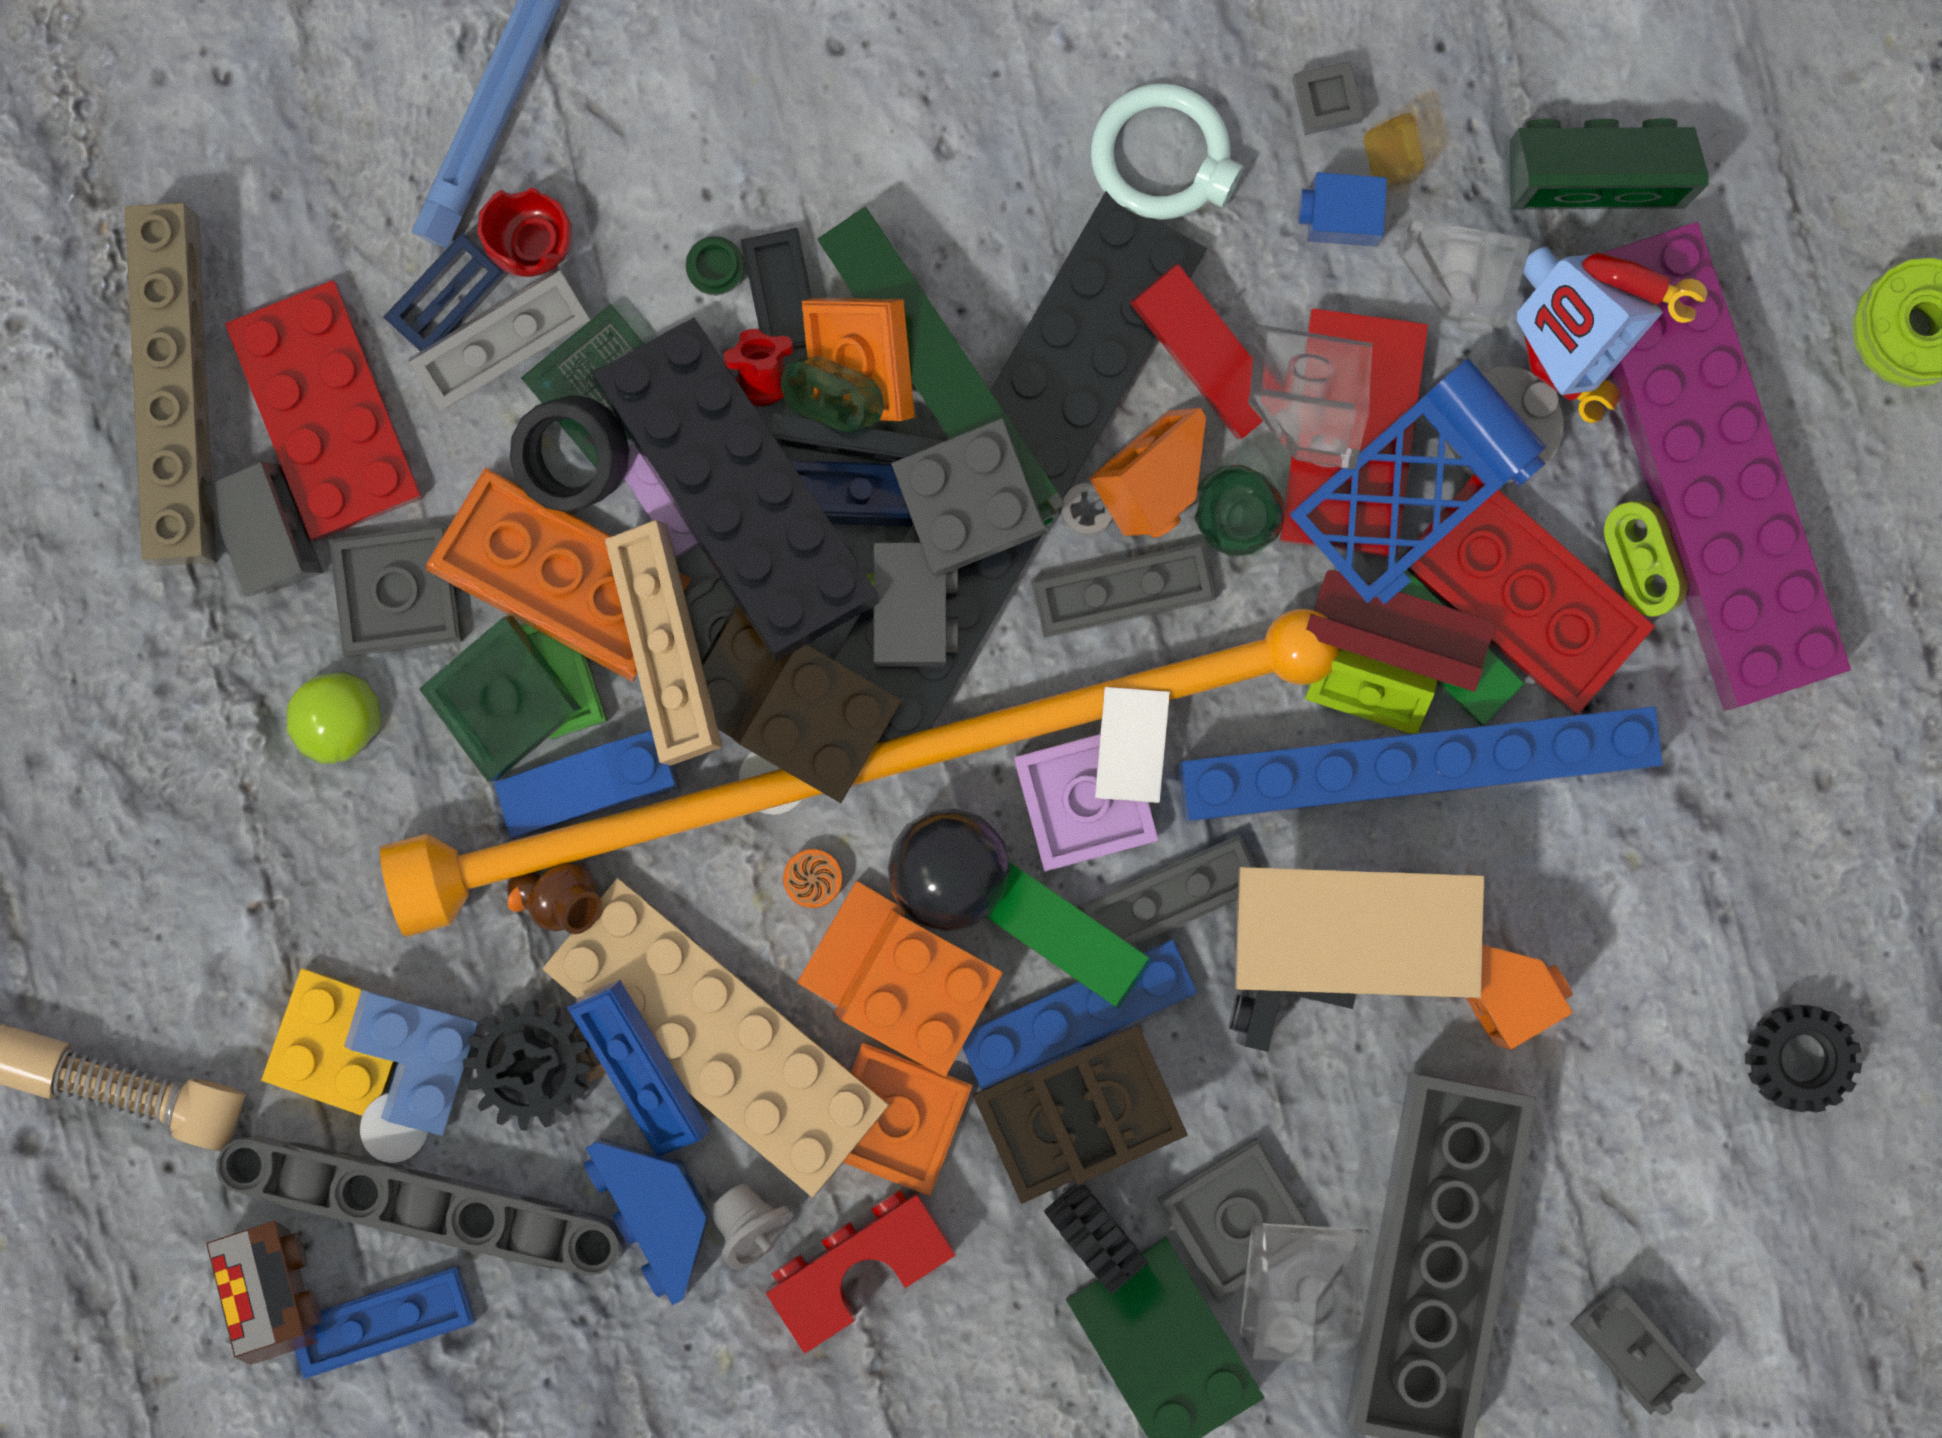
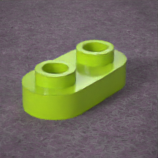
(1641, 560)

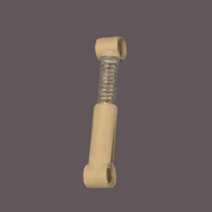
(195, 1111)

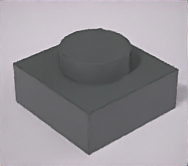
(1327, 98)

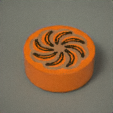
(812, 878)

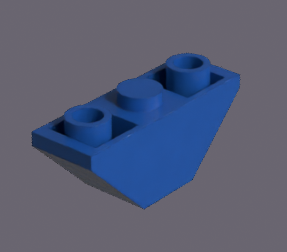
(656, 1209)

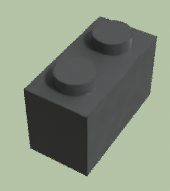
(911, 609)

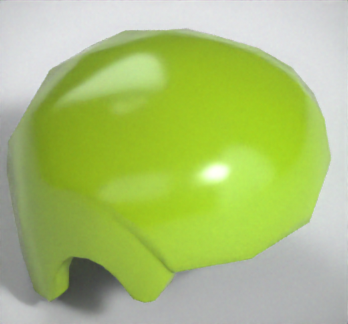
(333, 717)

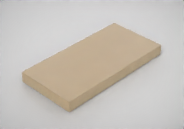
(1359, 932)

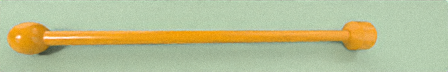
(432, 881)

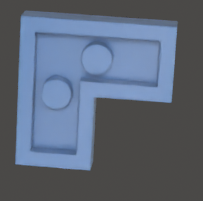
(428, 1054)

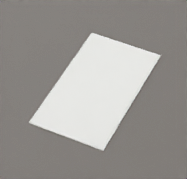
(1132, 744)

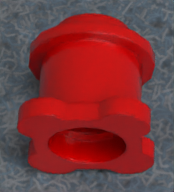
(759, 365)

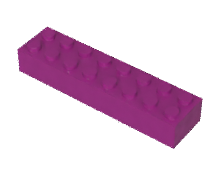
(1723, 489)

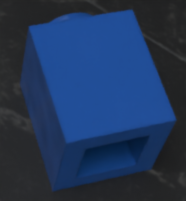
(1344, 209)

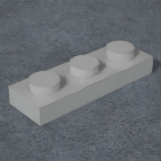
(499, 339)

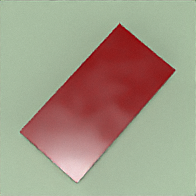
(1394, 389)

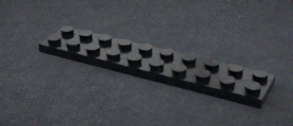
(1059, 399)

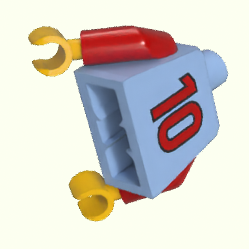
(1590, 317)

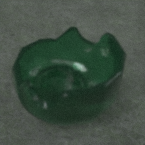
(1239, 510)

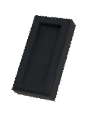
(778, 283)

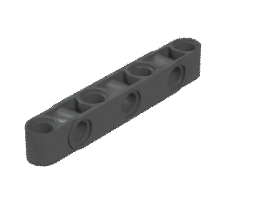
(419, 1204)

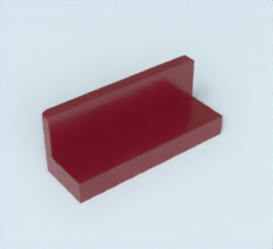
(1403, 632)

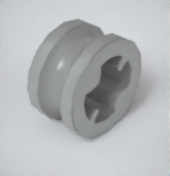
(1073, 499)

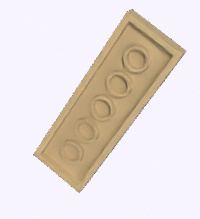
(724, 1039)

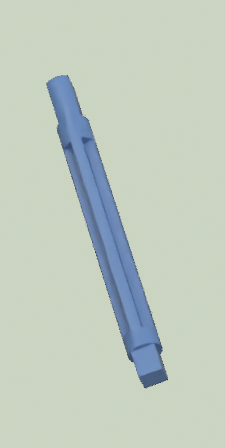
(484, 120)

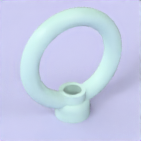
(1215, 178)

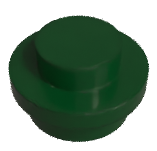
(714, 265)

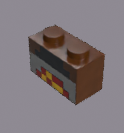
(264, 1292)

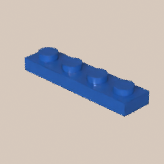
(1071, 1019)

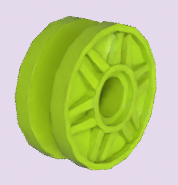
(1884, 329)

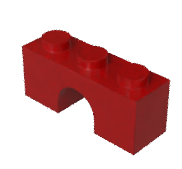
(811, 1292)

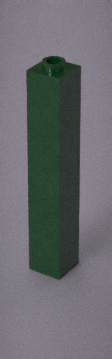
(936, 360)

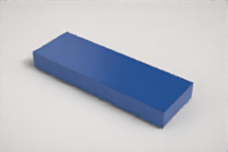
(638, 1068)
(388, 1321)

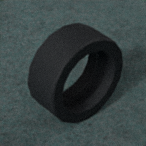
(529, 462)

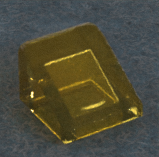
(1395, 150)

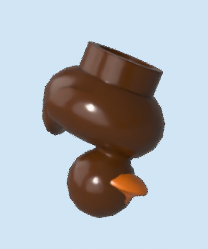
(557, 899)

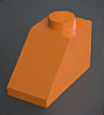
(1154, 474)

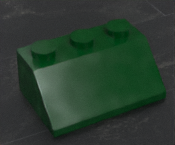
(1605, 166)

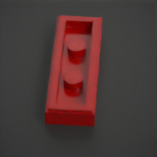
(1200, 346)

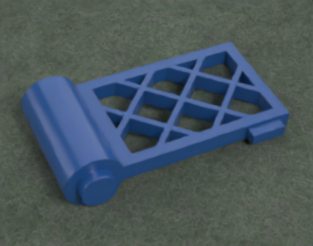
(1479, 430)

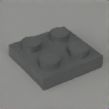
(969, 497)

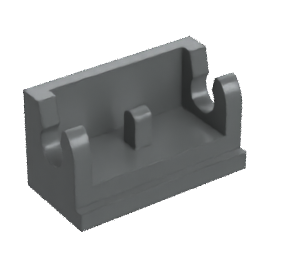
(263, 529)
(1636, 1351)

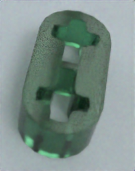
(834, 381)

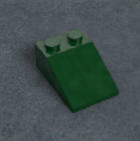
(1166, 1349)

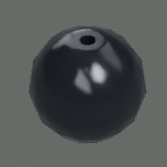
(948, 869)

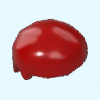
(525, 232)

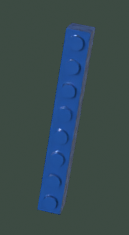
(1420, 764)

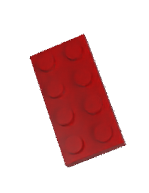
(323, 410)
(1544, 602)

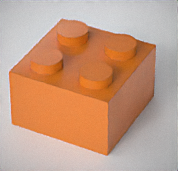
(917, 993)

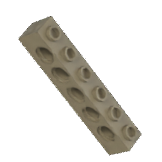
(170, 384)

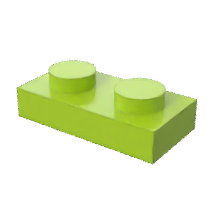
(1375, 691)

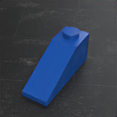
(584, 784)

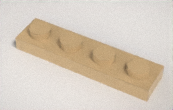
(663, 643)

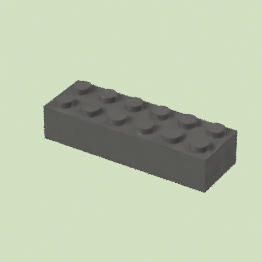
(1439, 1260)

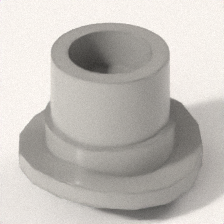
(747, 1225)

